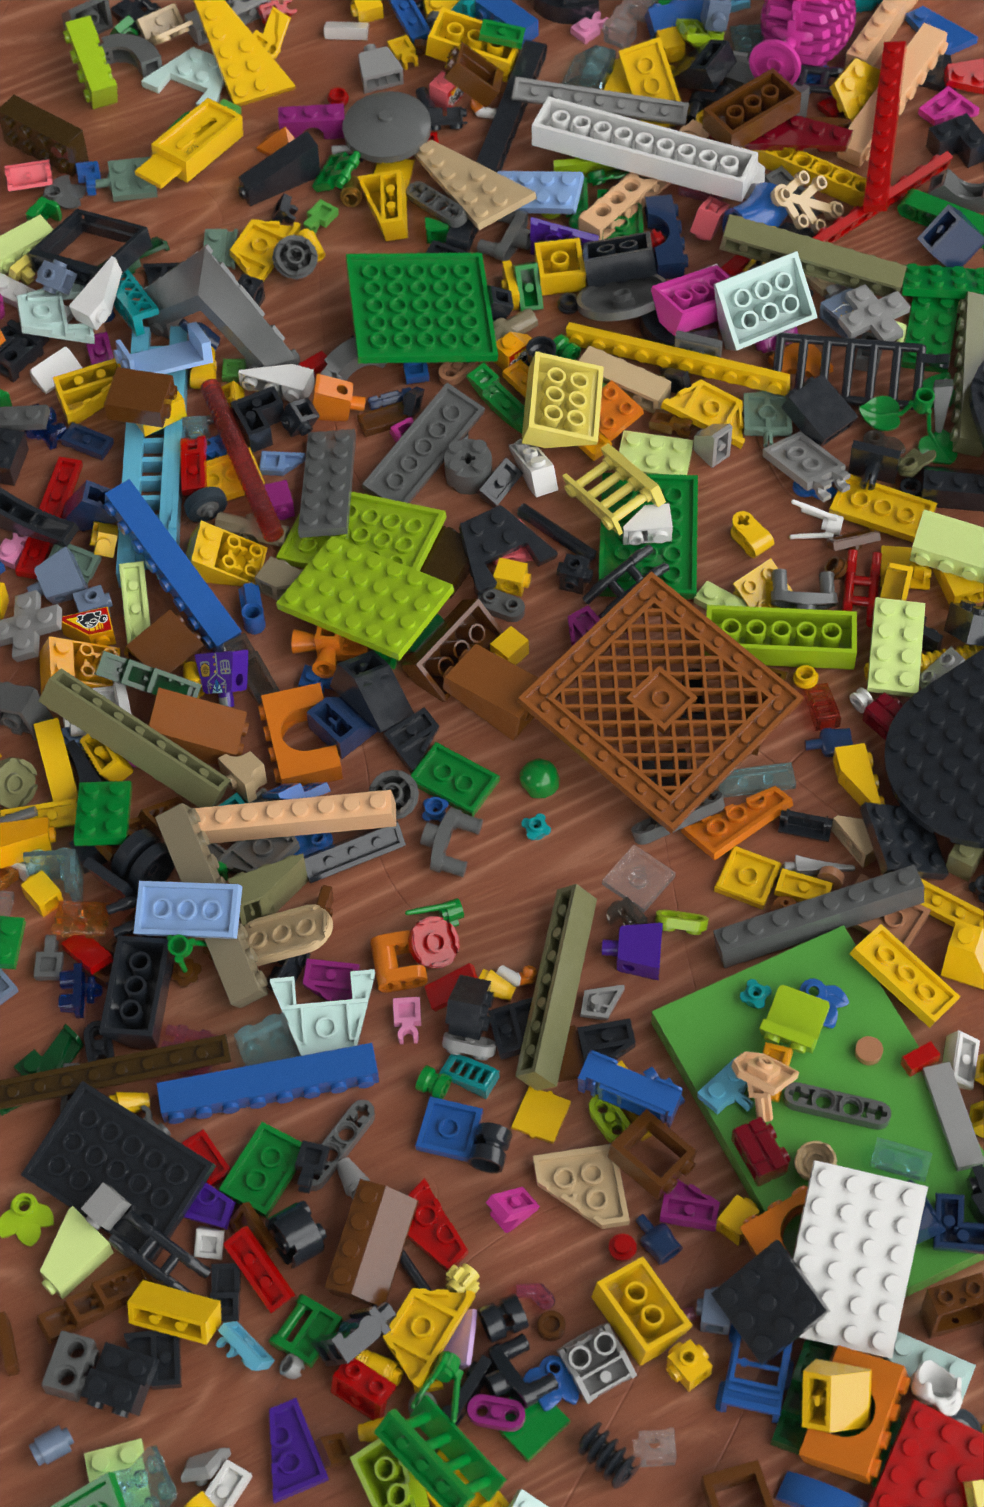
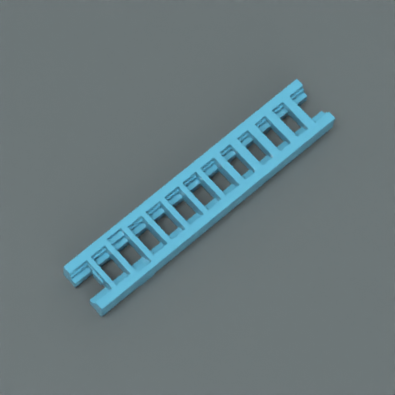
(170, 464)

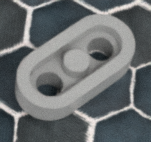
(480, 1049)

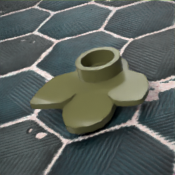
(914, 461)

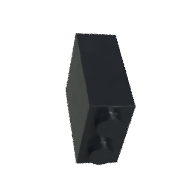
(819, 410)

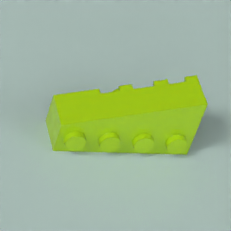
(91, 60)
(387, 1479)

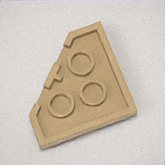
(585, 1183)

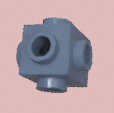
(55, 277)

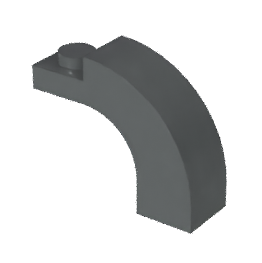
(132, 50)
(956, 191)
(343, 361)

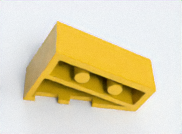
(387, 201)
(84, 390)

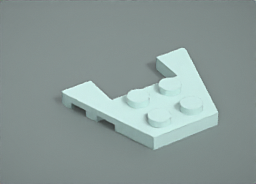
(193, 69)
(45, 315)
(325, 1024)

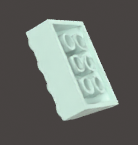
(763, 302)

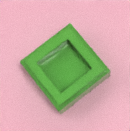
(231, 368)

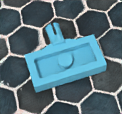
(725, 1090)

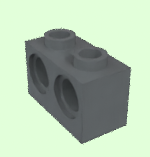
(63, 1365)

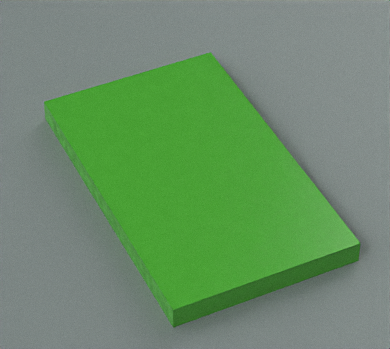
(715, 1026)

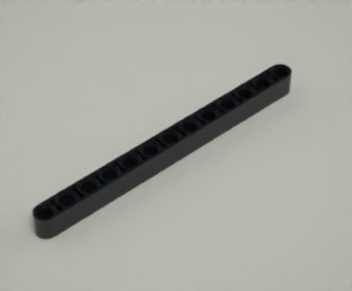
(502, 130)

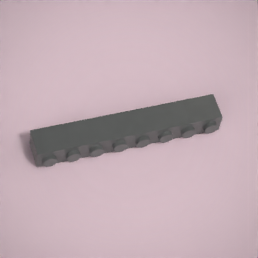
(818, 916)

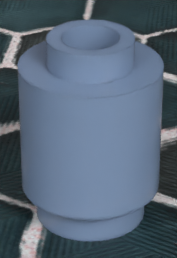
(51, 1445)

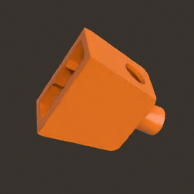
(335, 399)

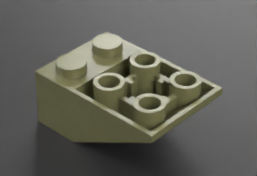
(269, 887)

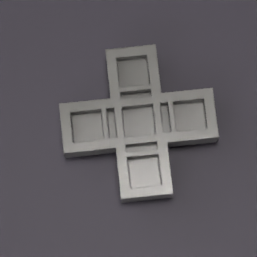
(874, 314)
(28, 625)

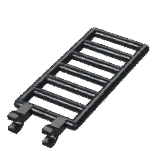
(922, 359)

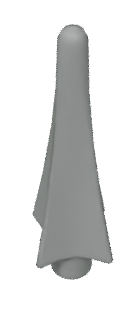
(812, 867)

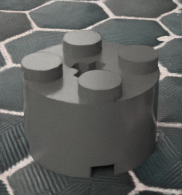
(467, 465)

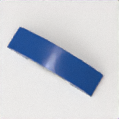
(808, 1492)

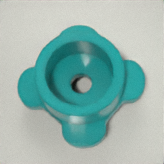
(536, 833)
(755, 1001)

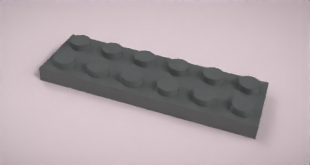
(423, 446)
(327, 483)

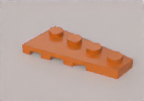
(737, 822)

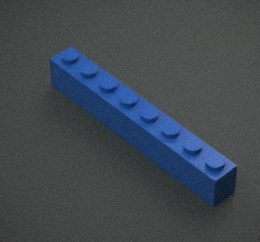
(171, 566)
(267, 1083)

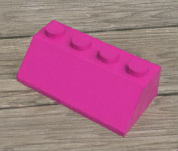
(688, 300)

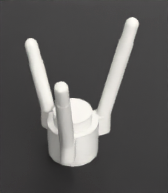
(831, 522)

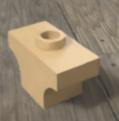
(245, 773)

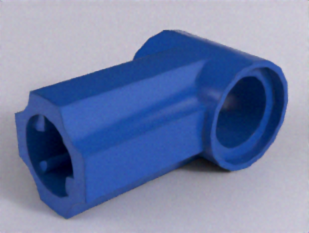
(252, 608)

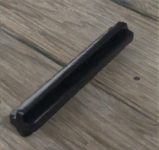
(556, 532)

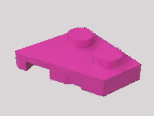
(946, 106)

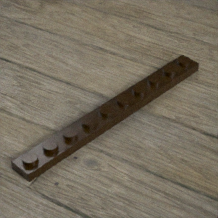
(115, 1071)

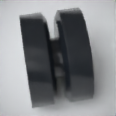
(142, 859)

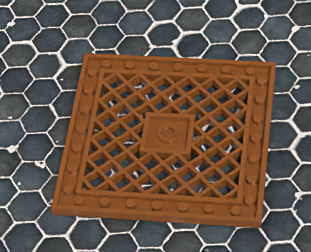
(660, 701)

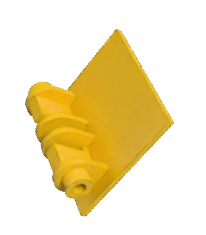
(901, 555)
(757, 586)

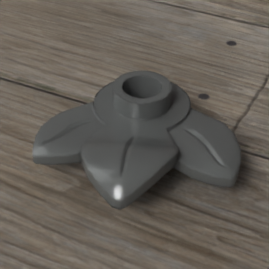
(64, 193)

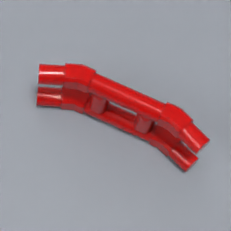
(872, 582)

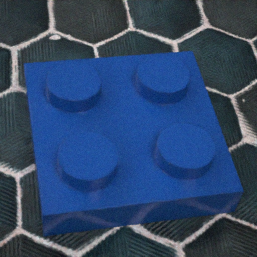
(449, 1129)

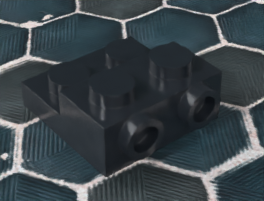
(120, 1380)

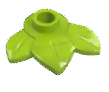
(25, 1223)

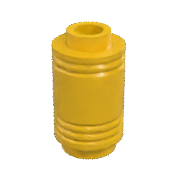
(384, 1366)

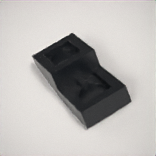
(226, 1289)

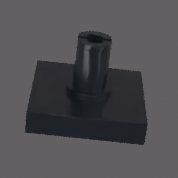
(873, 463)

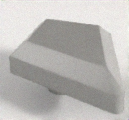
(600, 1002)
(204, 1466)

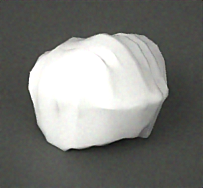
(937, 1388)

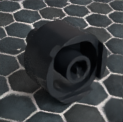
(296, 1234)

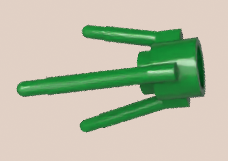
(449, 910)
(444, 1370)

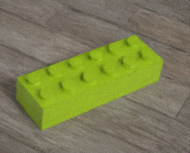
(791, 635)

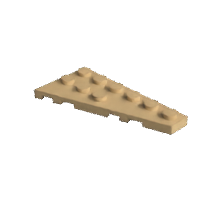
(479, 190)

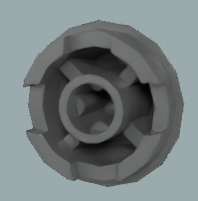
(295, 257)
(402, 787)

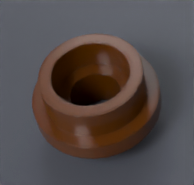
(837, 565)

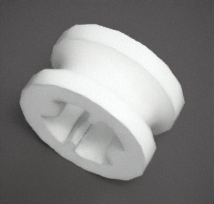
(861, 699)

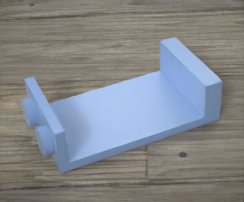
(170, 357)

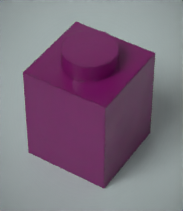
(281, 499)

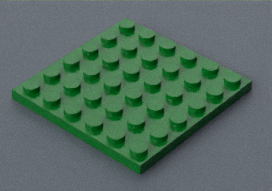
(420, 308)

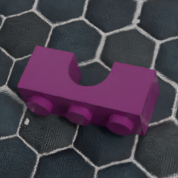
(324, 117)

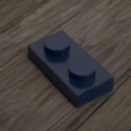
(87, 441)

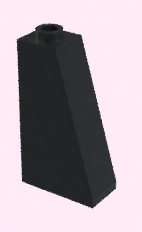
(281, 171)

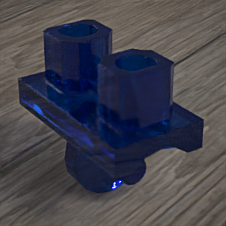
(51, 433)
(76, 1001)

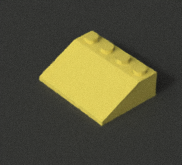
(562, 402)

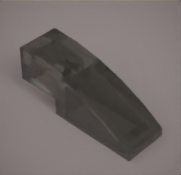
(258, 678)

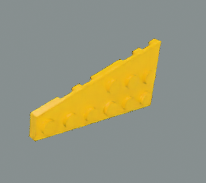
(242, 60)

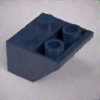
(952, 238)
(339, 725)

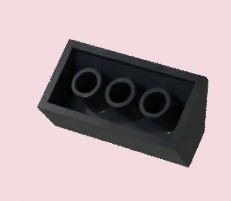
(953, 487)
(137, 991)

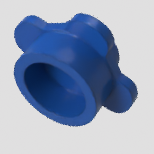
(434, 803)

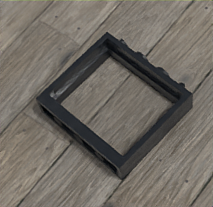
(134, 236)

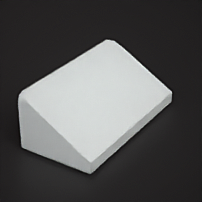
(346, 30)
(57, 364)
(962, 1054)

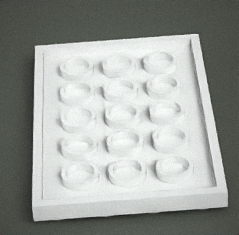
(858, 1253)

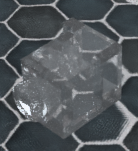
(662, 1456)

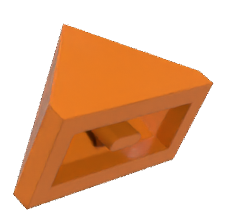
(275, 141)

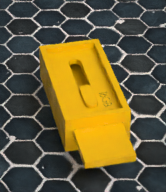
(192, 144)

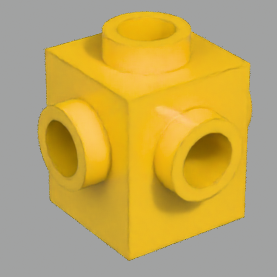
(688, 1364)

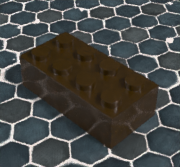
(42, 135)

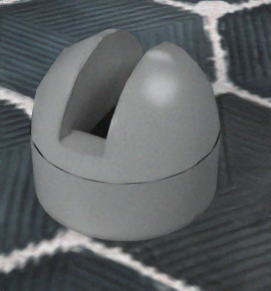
(291, 1366)

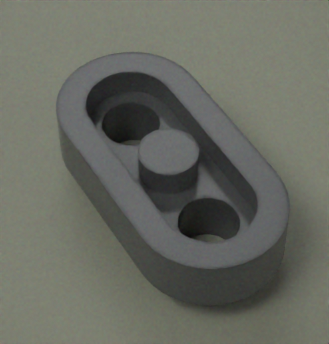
(500, 605)

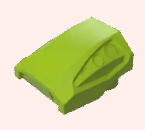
(694, 32)

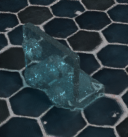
(58, 865)

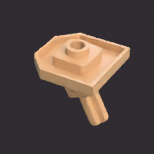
(764, 1078)

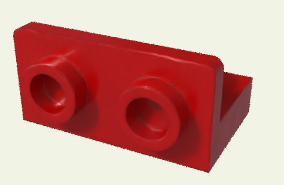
(362, 1388)

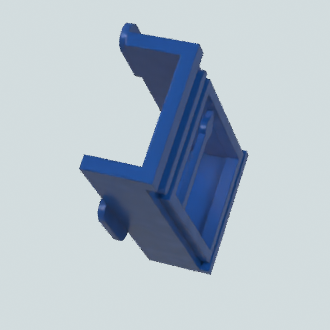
(628, 1088)
(751, 1394)

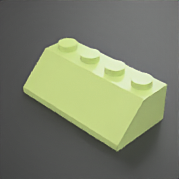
(949, 546)

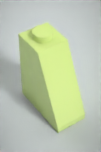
(73, 1255)

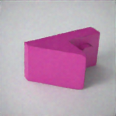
(511, 1207)

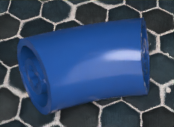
(759, 207)

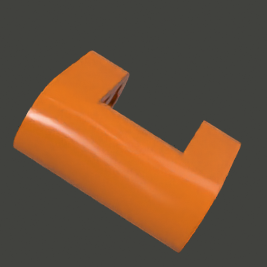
(388, 974)

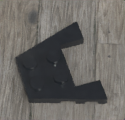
(495, 536)

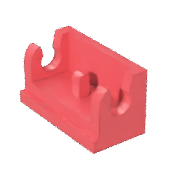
(28, 175)

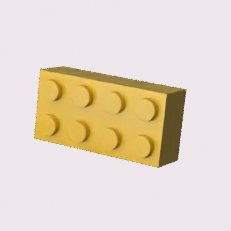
(454, 28)

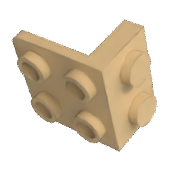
(161, 23)

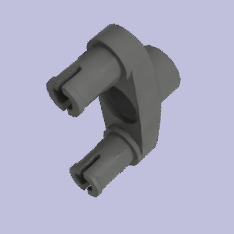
(515, 237)
(784, 598)
(439, 837)

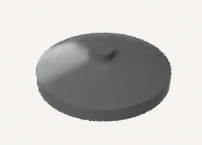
(387, 127)
(618, 300)

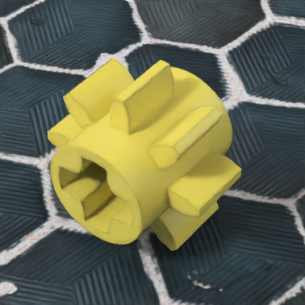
(462, 1279)

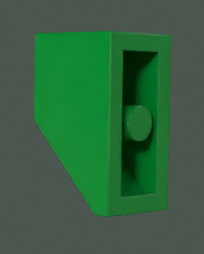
(528, 285)

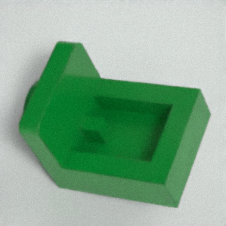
(46, 209)

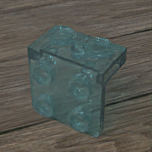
(266, 1041)
(147, 1481)

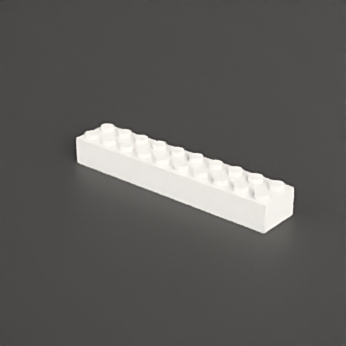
(645, 149)

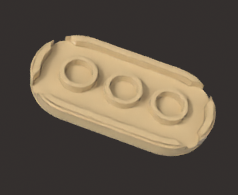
(289, 933)

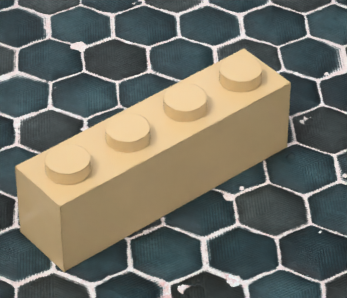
(641, 385)

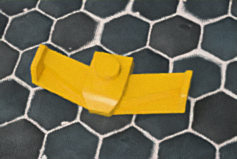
(273, 32)

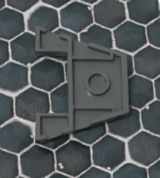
(251, 854)

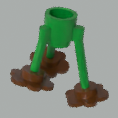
(181, 947)

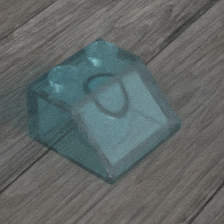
(591, 68)

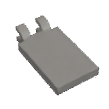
(808, 464)

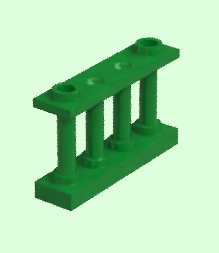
(426, 1464)

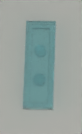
(757, 779)

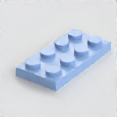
(554, 190)
(188, 909)

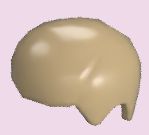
(813, 1151)

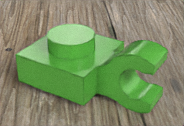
(320, 214)

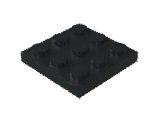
(902, 841)
(770, 1302)

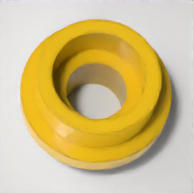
(805, 677)

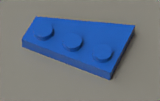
(957, 37)

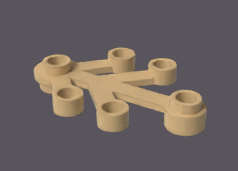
(783, 196)

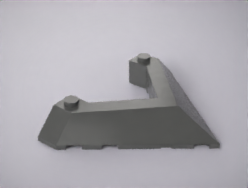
(210, 287)

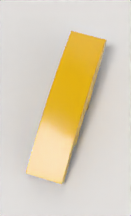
(56, 760)

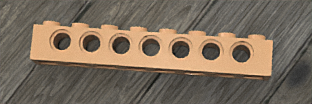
(625, 196)

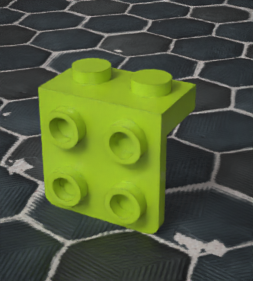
(795, 1019)

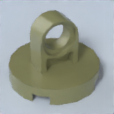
(16, 782)

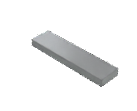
(953, 1116)

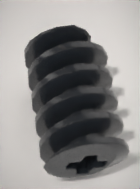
(607, 1457)

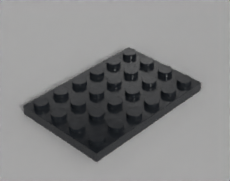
(109, 1144)

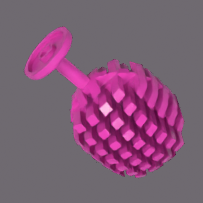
(801, 35)

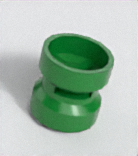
(565, 348)
(435, 1083)

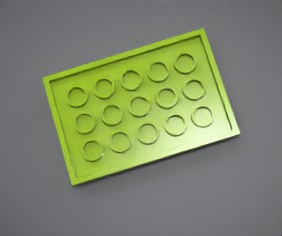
(379, 525)
(365, 597)

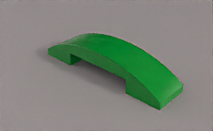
(497, 397)

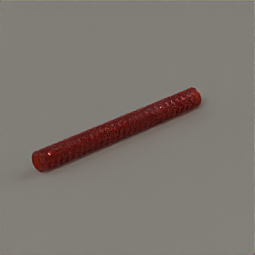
(242, 460)

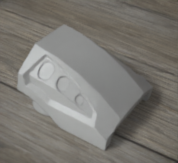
(596, 1362)

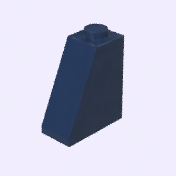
(87, 506)

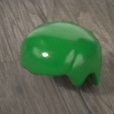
(539, 778)

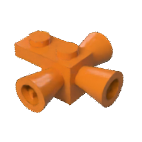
(329, 649)

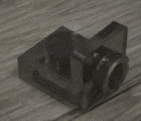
(627, 911)

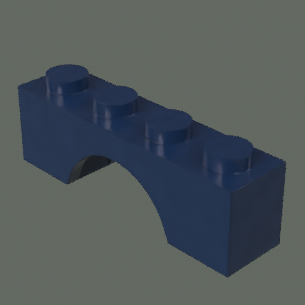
(669, 256)

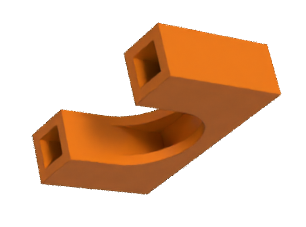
(294, 766)
(770, 1225)
(859, 1455)

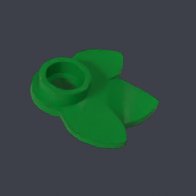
(599, 176)

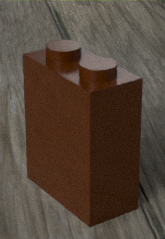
(140, 397)
(165, 644)

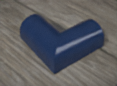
(959, 1235)

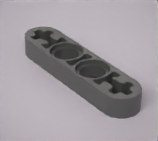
(439, 201)
(651, 830)
(837, 1101)
(344, 1147)

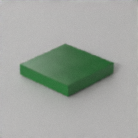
(537, 1431)

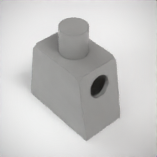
(379, 69)

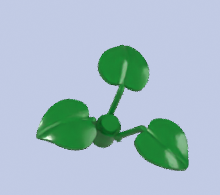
(884, 415)

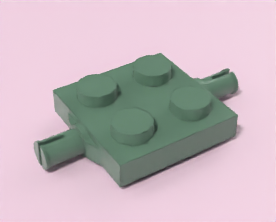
(124, 182)
(765, 416)

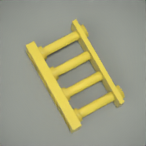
(623, 470)

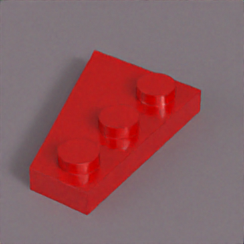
(433, 1230)

